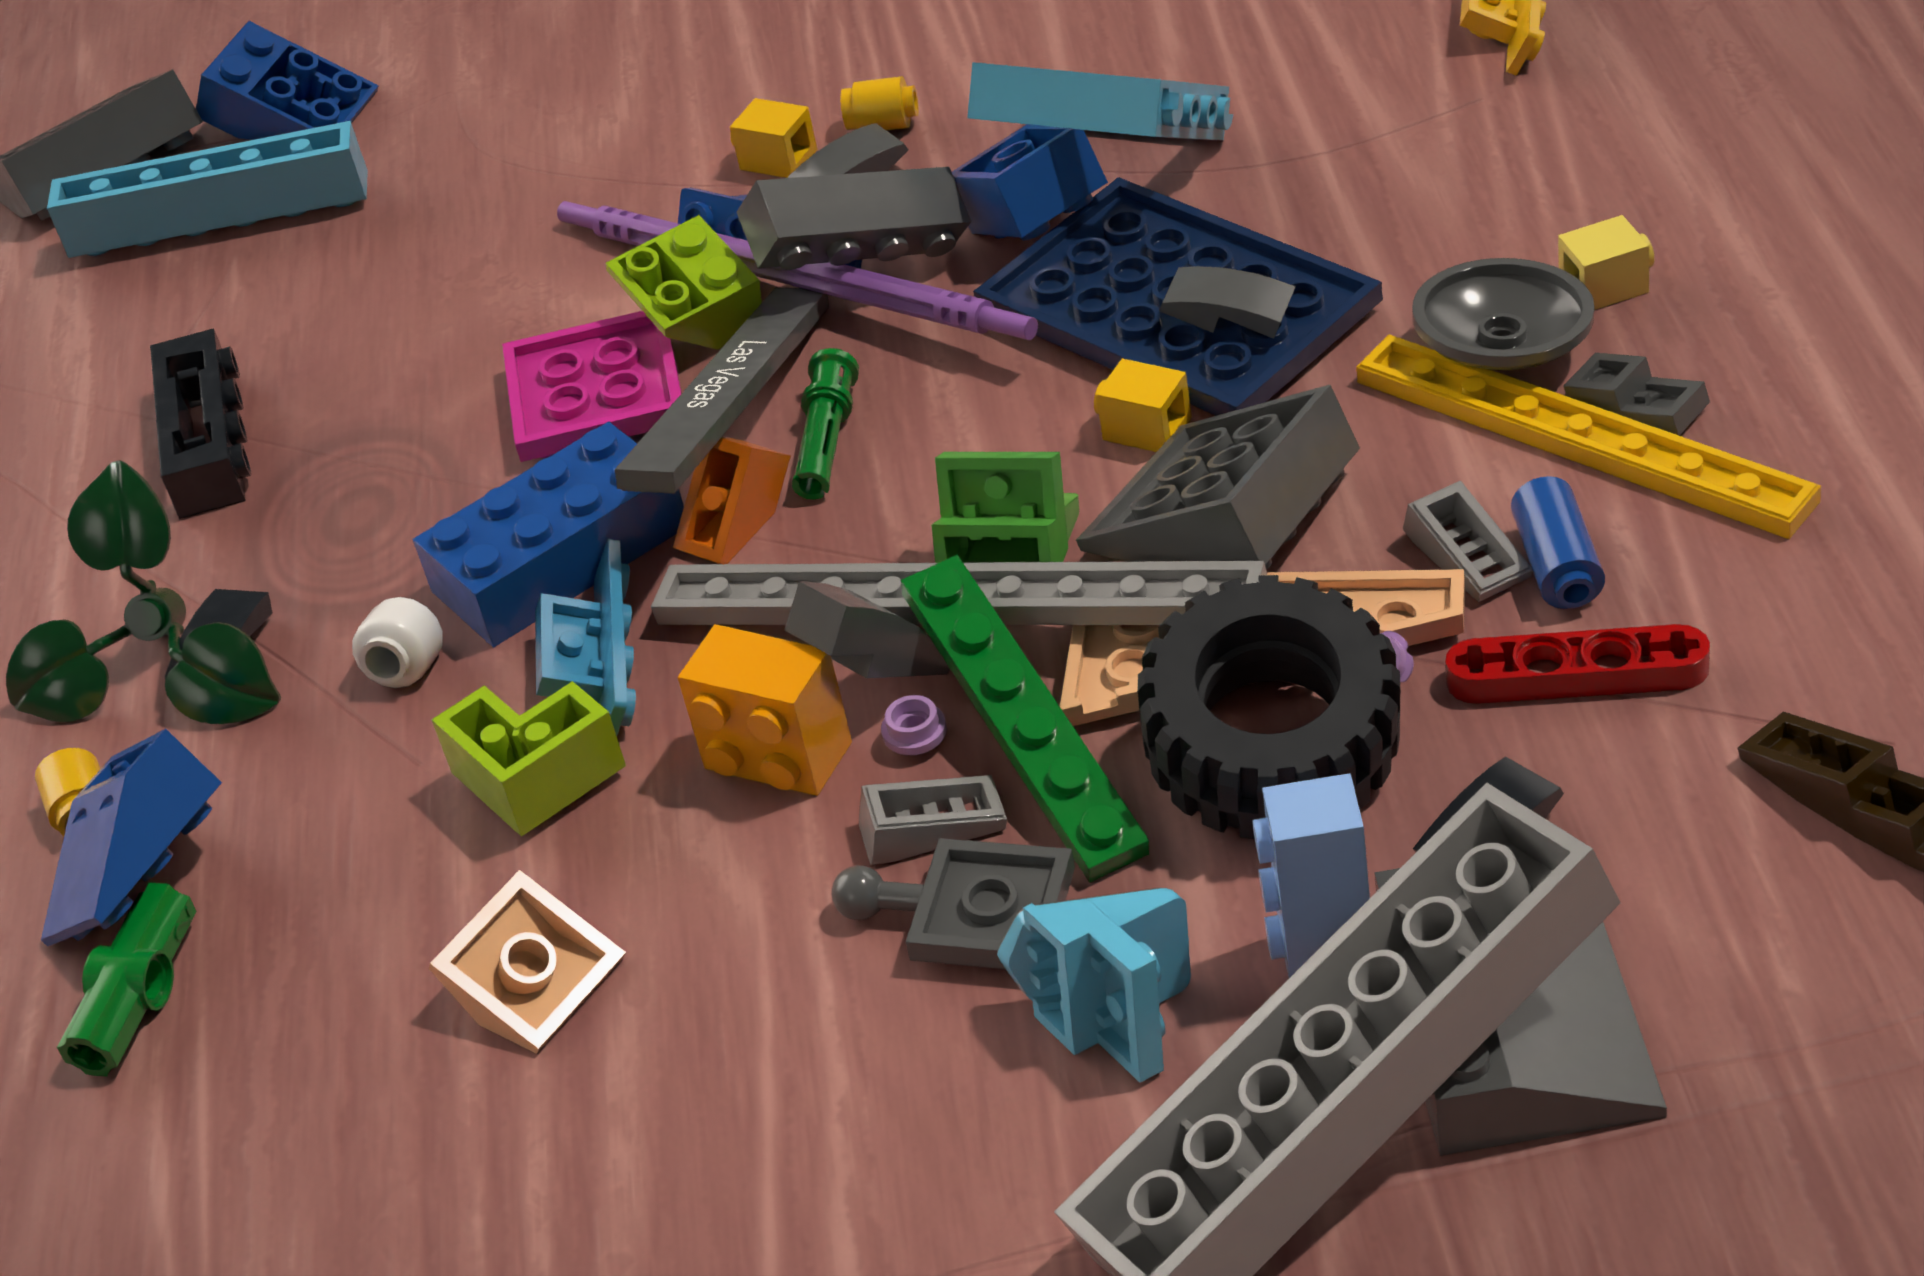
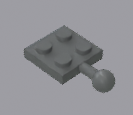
(965, 899)

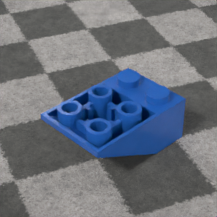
(276, 88)
(123, 831)

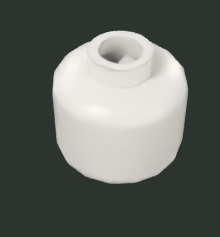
(397, 642)

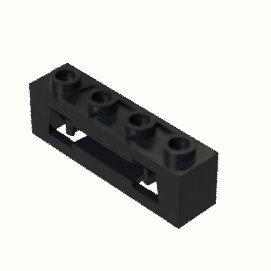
(197, 472)

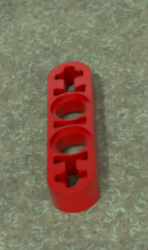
(1577, 671)

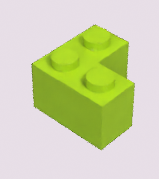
(531, 761)

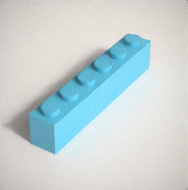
(208, 189)

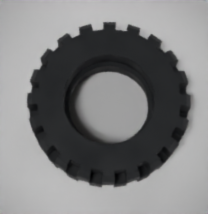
(1258, 636)

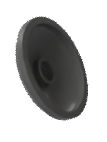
(1503, 313)

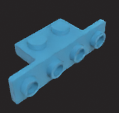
(587, 640)

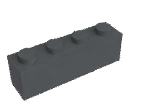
(853, 217)

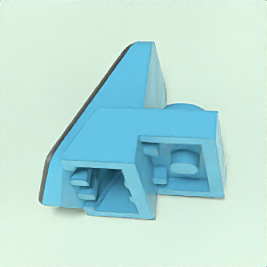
(1103, 970)

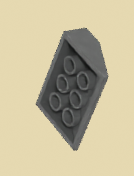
(97, 139)
(1229, 484)
(1555, 1065)

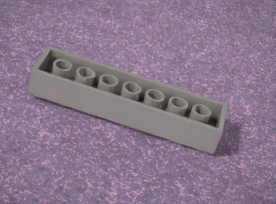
(1345, 1048)

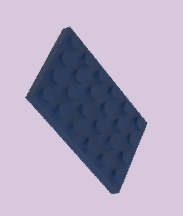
(1108, 269)

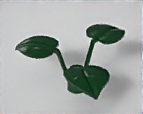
(55, 671)

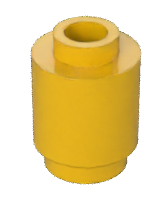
(879, 101)
(61, 779)

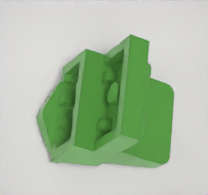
(1002, 507)

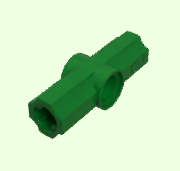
(127, 980)

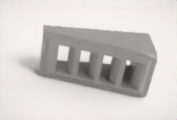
(1458, 506)
(906, 819)

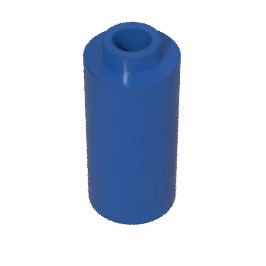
(1557, 542)

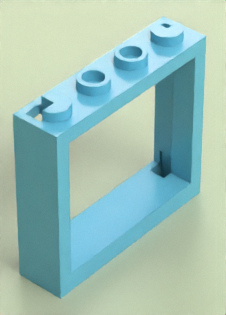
(1098, 102)

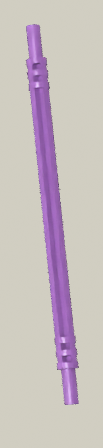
(838, 281)

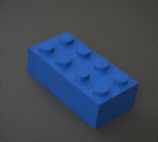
(542, 535)

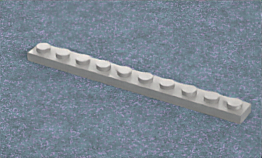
(1017, 590)

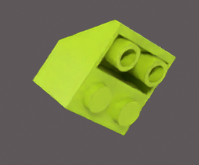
(689, 284)

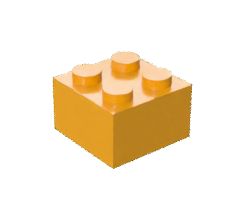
(765, 709)

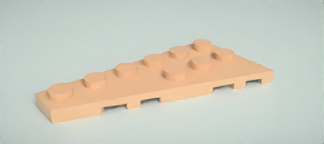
(1108, 658)

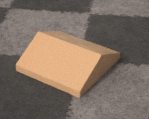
(525, 963)

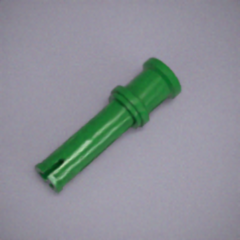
(826, 406)

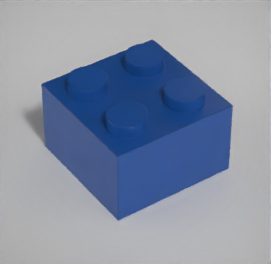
(1028, 181)

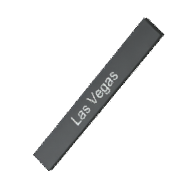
(720, 392)

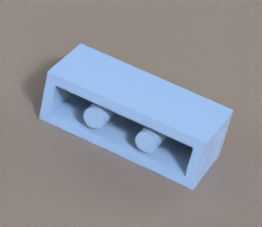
(1316, 864)

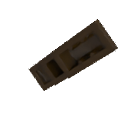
(1844, 781)

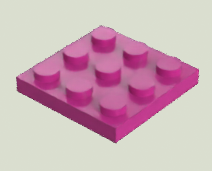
(587, 377)

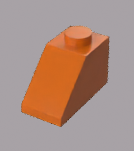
(730, 499)

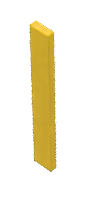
(1592, 436)

